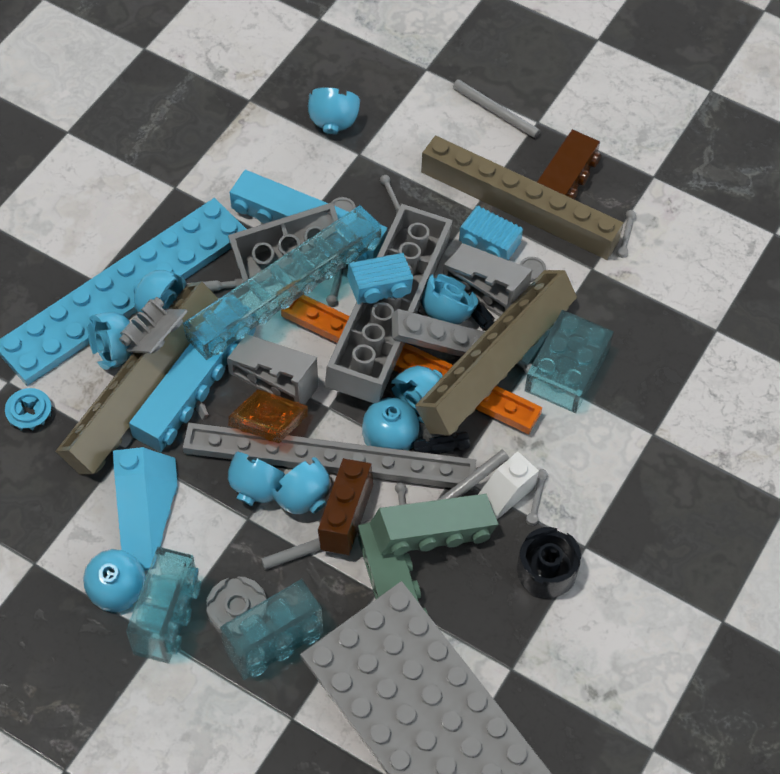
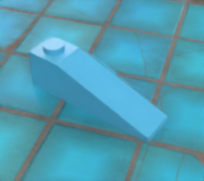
(144, 498)

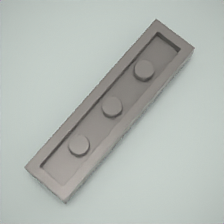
(433, 333)

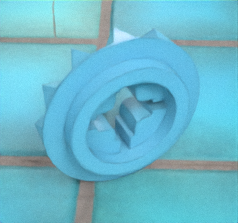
(31, 398)

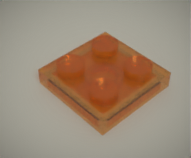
(268, 416)

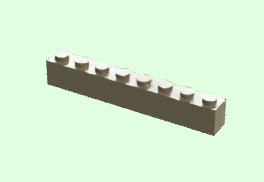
(521, 197)
(495, 353)
(118, 403)

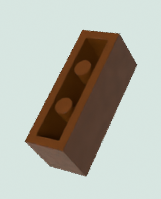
(571, 164)
(345, 506)

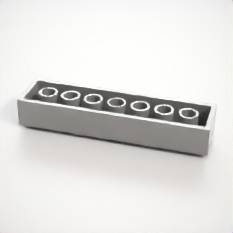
(366, 347)

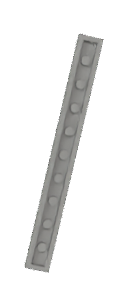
(293, 450)

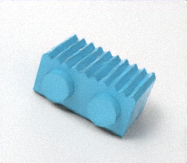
(490, 233)
(380, 278)

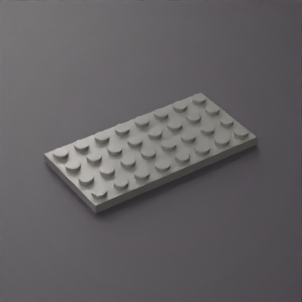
(415, 694)

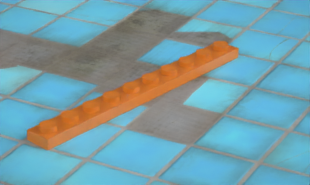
(330, 324)

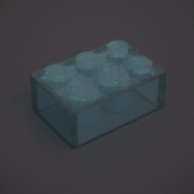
(568, 361)
(164, 605)
(273, 630)

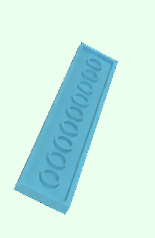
(62, 327)

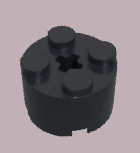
(548, 562)

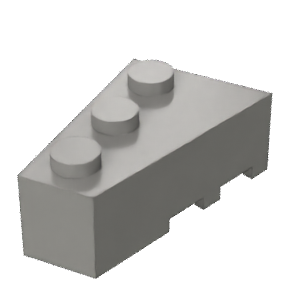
(490, 277)
(274, 368)

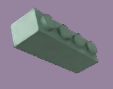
(433, 524)
(387, 569)

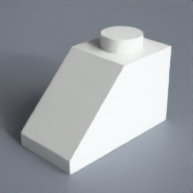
(510, 483)

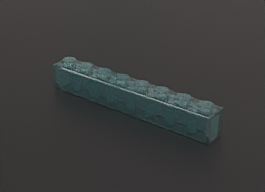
(282, 282)

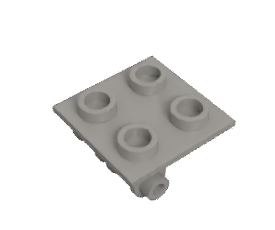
(158, 324)

